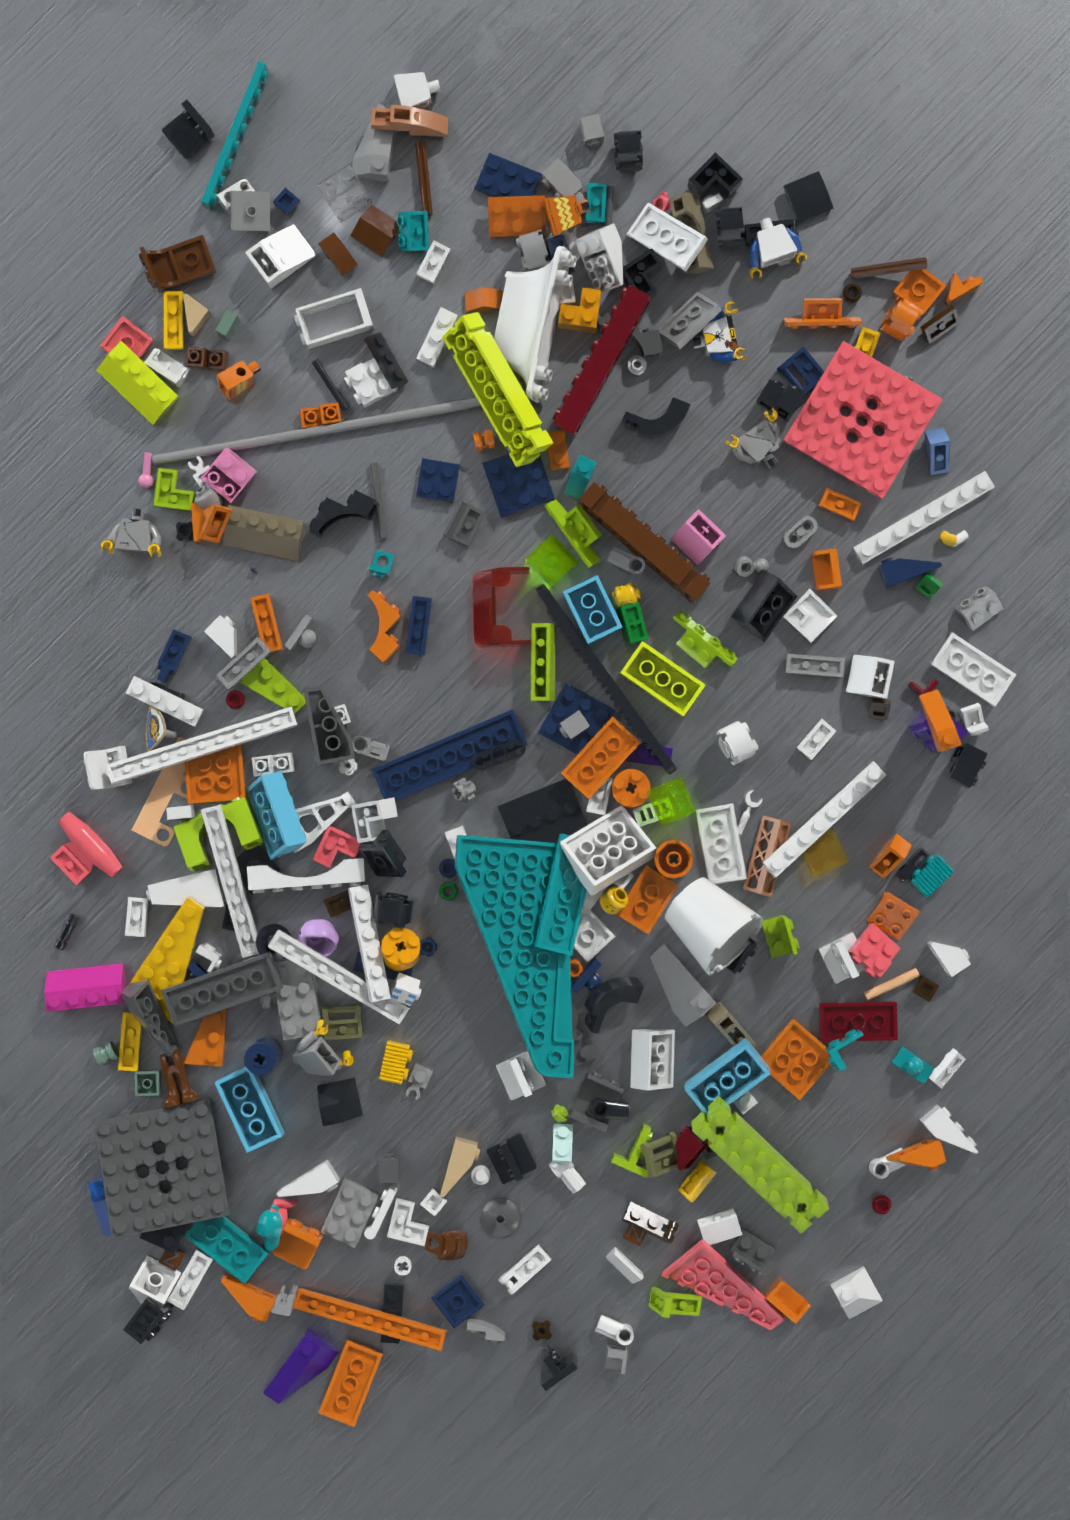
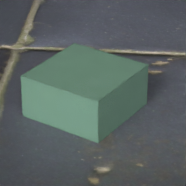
(227, 325)
(148, 1083)

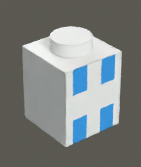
(405, 989)

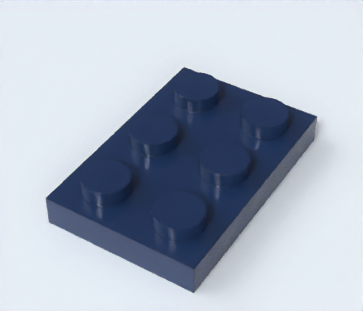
(506, 178)

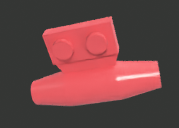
(83, 851)

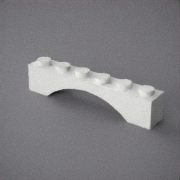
(265, 877)

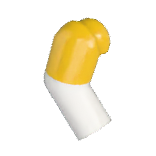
(953, 540)

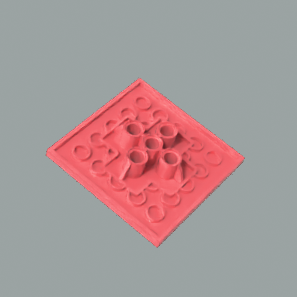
(900, 412)

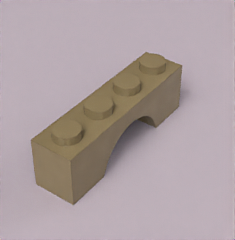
(688, 210)

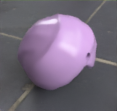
(319, 936)

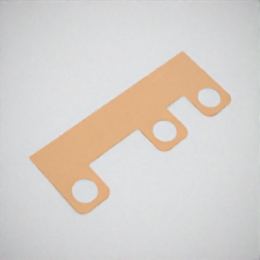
(167, 783)

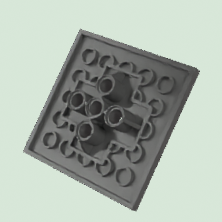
(129, 1142)

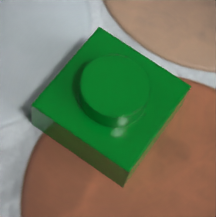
(929, 585)

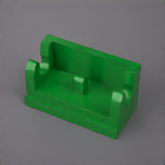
(632, 624)

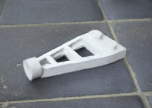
(322, 825)

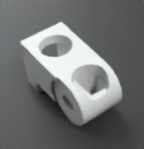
(224, 197)

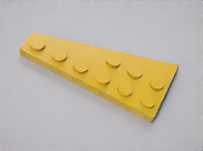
(172, 953)

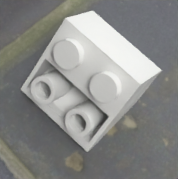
(870, 676)

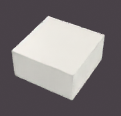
(180, 812)

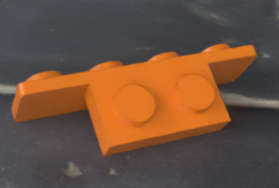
(822, 313)

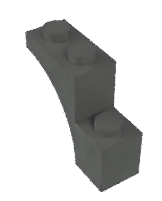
(647, 341)

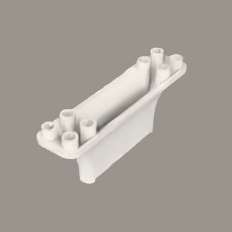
(530, 318)

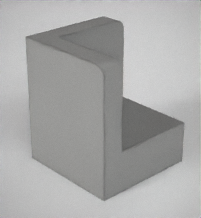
(616, 1358)

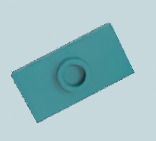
(597, 201)

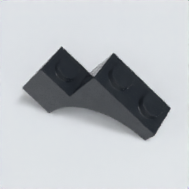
(331, 511)

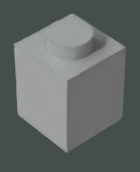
(592, 130)
(573, 725)

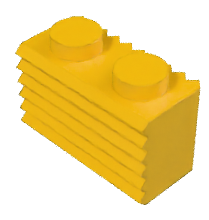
(395, 1062)

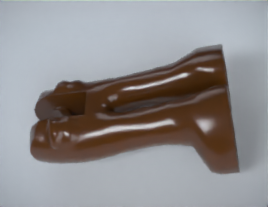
(179, 1069)

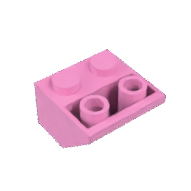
(229, 474)
(698, 537)

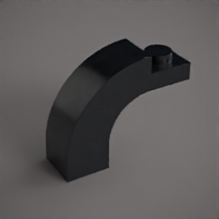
(661, 426)
(609, 994)

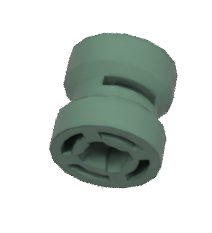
(106, 1053)

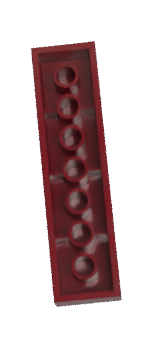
(602, 360)

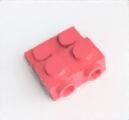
(873, 951)

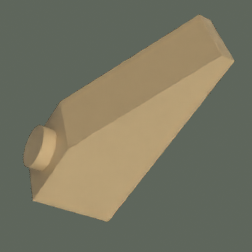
(461, 1159)

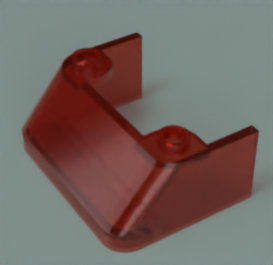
(484, 608)

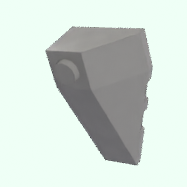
(374, 154)
(684, 993)

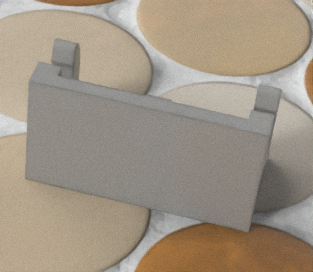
(285, 1303)

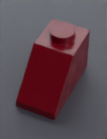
(689, 1148)

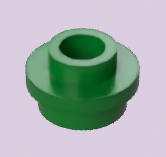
(454, 891)

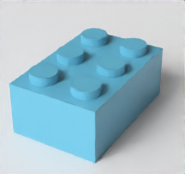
(592, 610)

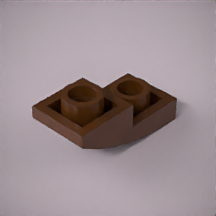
(337, 253)
(207, 359)

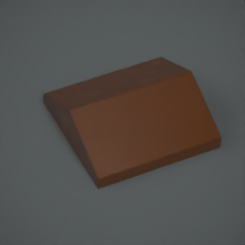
(375, 230)

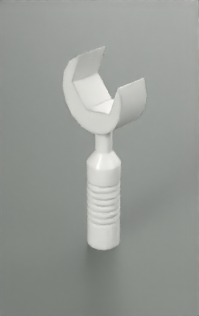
(745, 816)

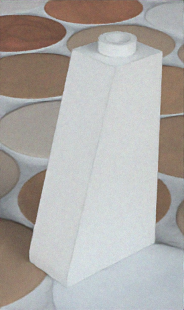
(202, 887)

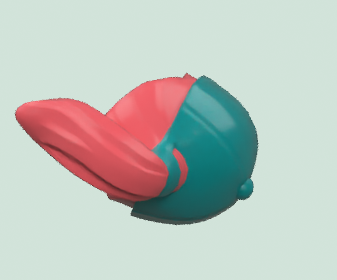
(272, 1222)

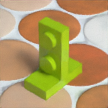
(636, 1154)
(674, 1303)

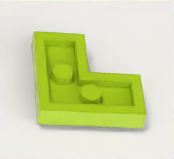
(166, 493)

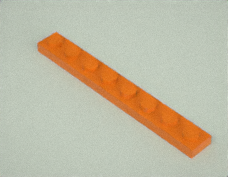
(370, 1319)

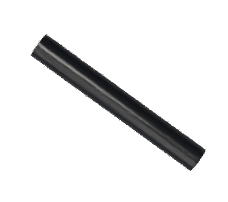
(330, 385)

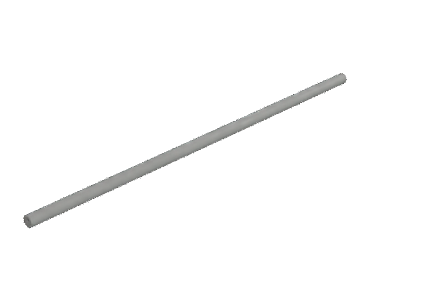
(316, 431)

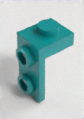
(835, 1059)

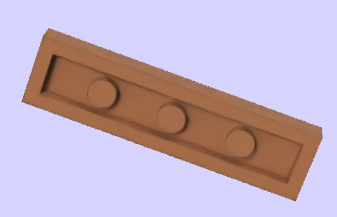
(775, 839)

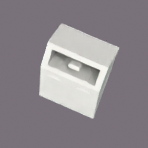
(280, 255)
(602, 257)

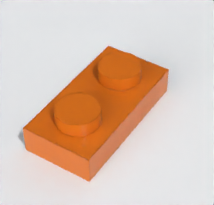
(558, 451)
(840, 504)

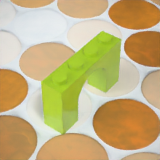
(192, 832)

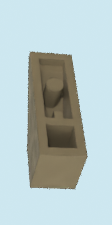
(728, 1025)

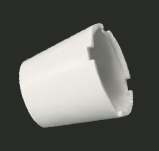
(712, 924)

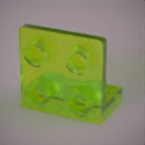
(671, 801)

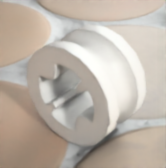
(400, 1260)

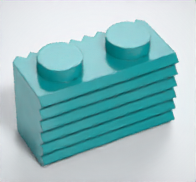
(930, 875)

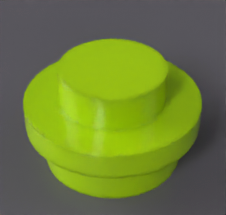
(560, 1113)

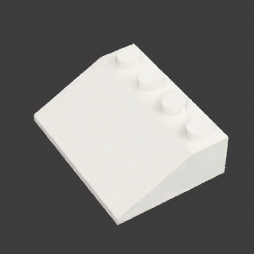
(607, 850)

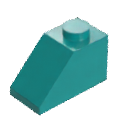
(580, 477)

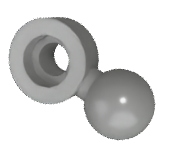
(750, 566)

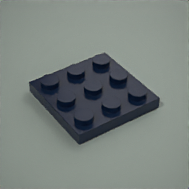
(517, 487)
(567, 703)

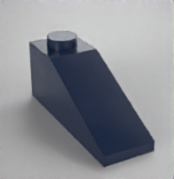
(901, 570)

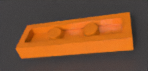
(266, 622)

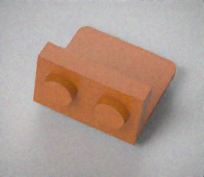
(298, 1243)

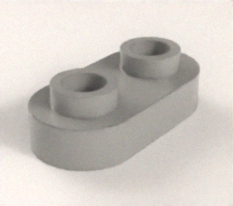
(799, 532)

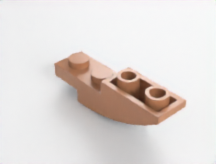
(411, 119)

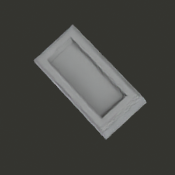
(302, 635)

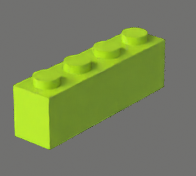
(543, 661)

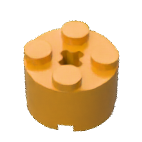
(397, 939)

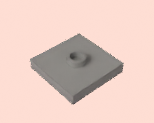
(250, 210)

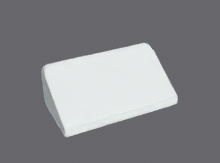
(624, 1265)

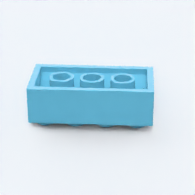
(276, 815)

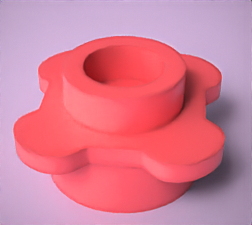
(663, 198)

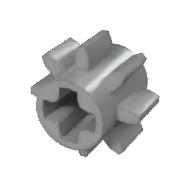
(464, 790)

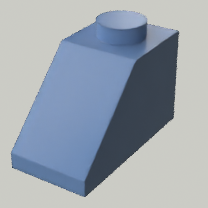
(937, 451)

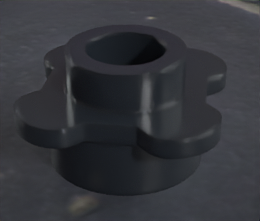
(180, 530)

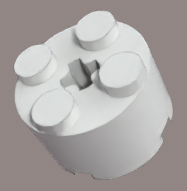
(736, 742)

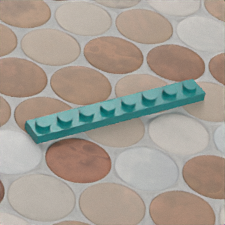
(238, 129)

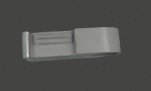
(372, 749)

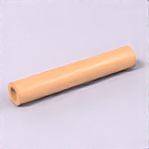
(891, 984)

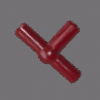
(919, 691)

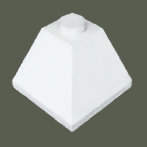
(154, 1281)
(856, 1292)

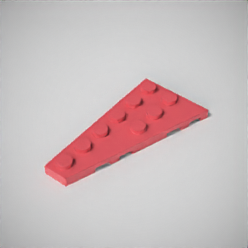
(721, 1283)

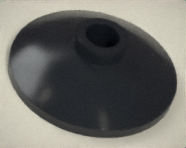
(264, 937)

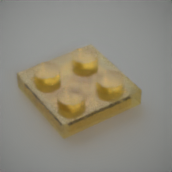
(825, 854)

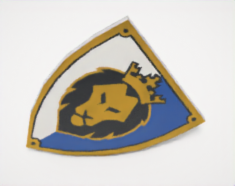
(156, 729)

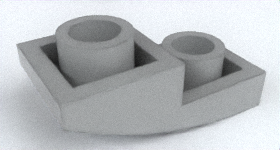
(493, 1333)

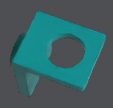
(378, 571)

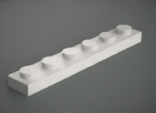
(369, 943)

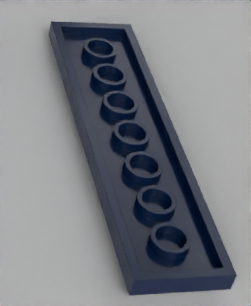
(447, 756)

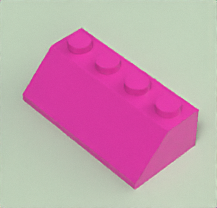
(84, 987)

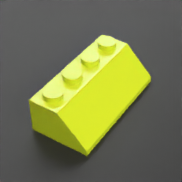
(137, 383)

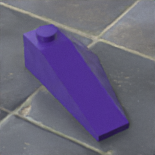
(305, 1362)

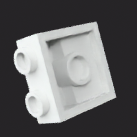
(368, 383)

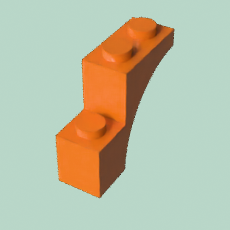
(385, 645)

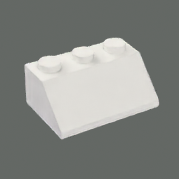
(652, 1059)

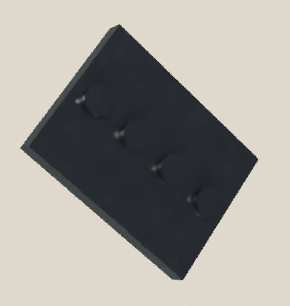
(544, 814)

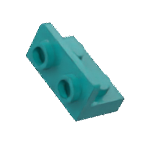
(413, 231)

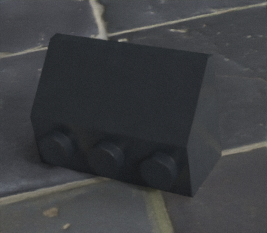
(764, 605)

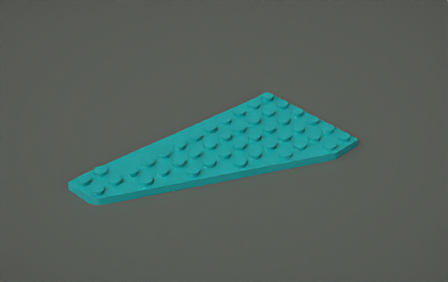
(507, 894)

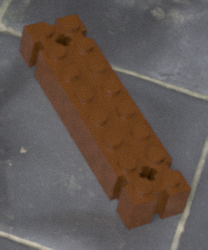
(643, 542)

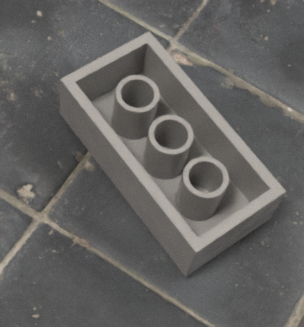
(297, 1000)

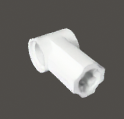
(888, 1166)
(568, 1175)
(612, 1329)

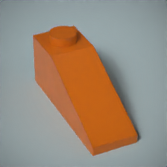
(939, 721)
(923, 1155)
(251, 1298)

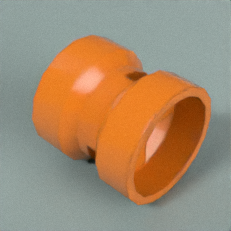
(488, 440)

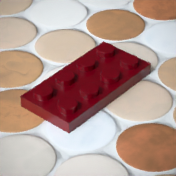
(874, 1019)

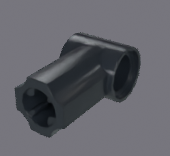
(611, 1109)

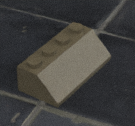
(264, 533)

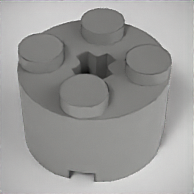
(534, 250)

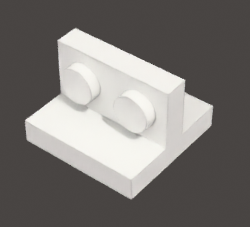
(838, 959)
(520, 1076)

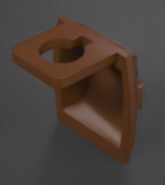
(451, 1244)

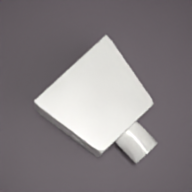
(415, 90)

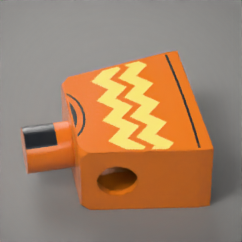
(564, 212)
(237, 378)

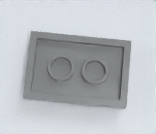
(689, 320)
(349, 1212)

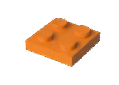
(920, 288)

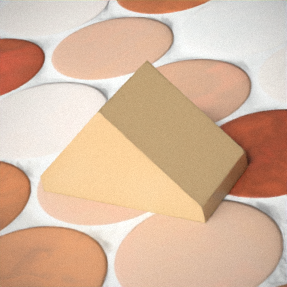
(195, 314)

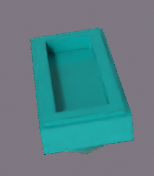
(912, 1065)

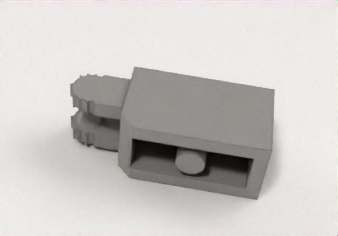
(562, 181)

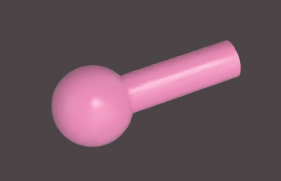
(146, 480)

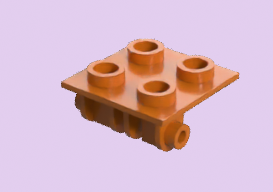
(893, 915)

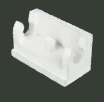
(167, 367)
(719, 1227)

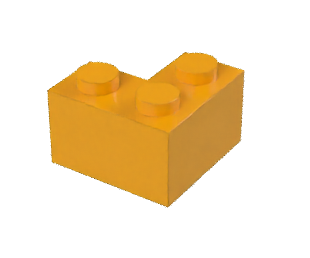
(581, 317)

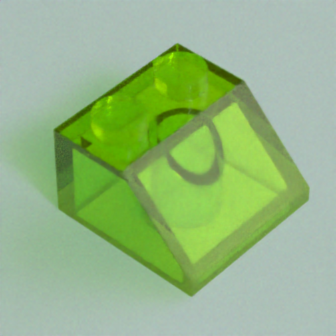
(551, 561)

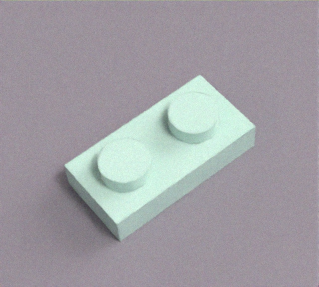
(562, 1143)

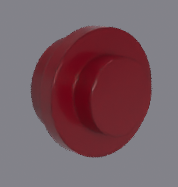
(235, 699)
(881, 1204)

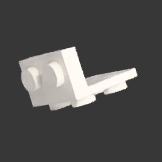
(96, 767)

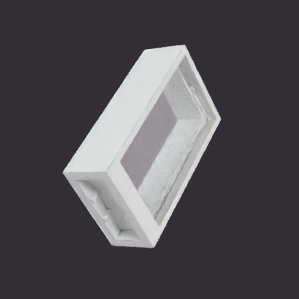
(333, 319)

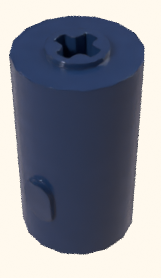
(263, 1055)

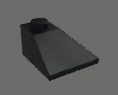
(339, 1101)

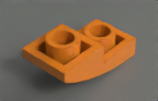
(320, 415)

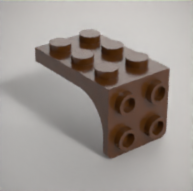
(177, 263)

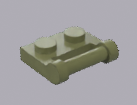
(343, 1028)
(664, 1160)

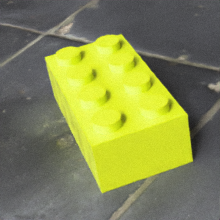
(662, 679)

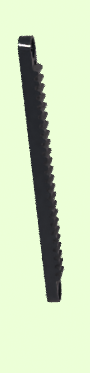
(603, 676)

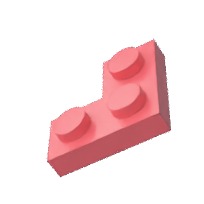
(334, 841)

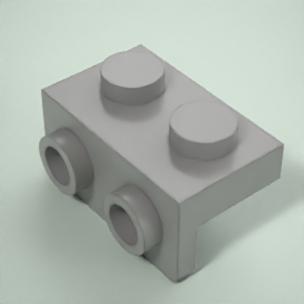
(979, 607)

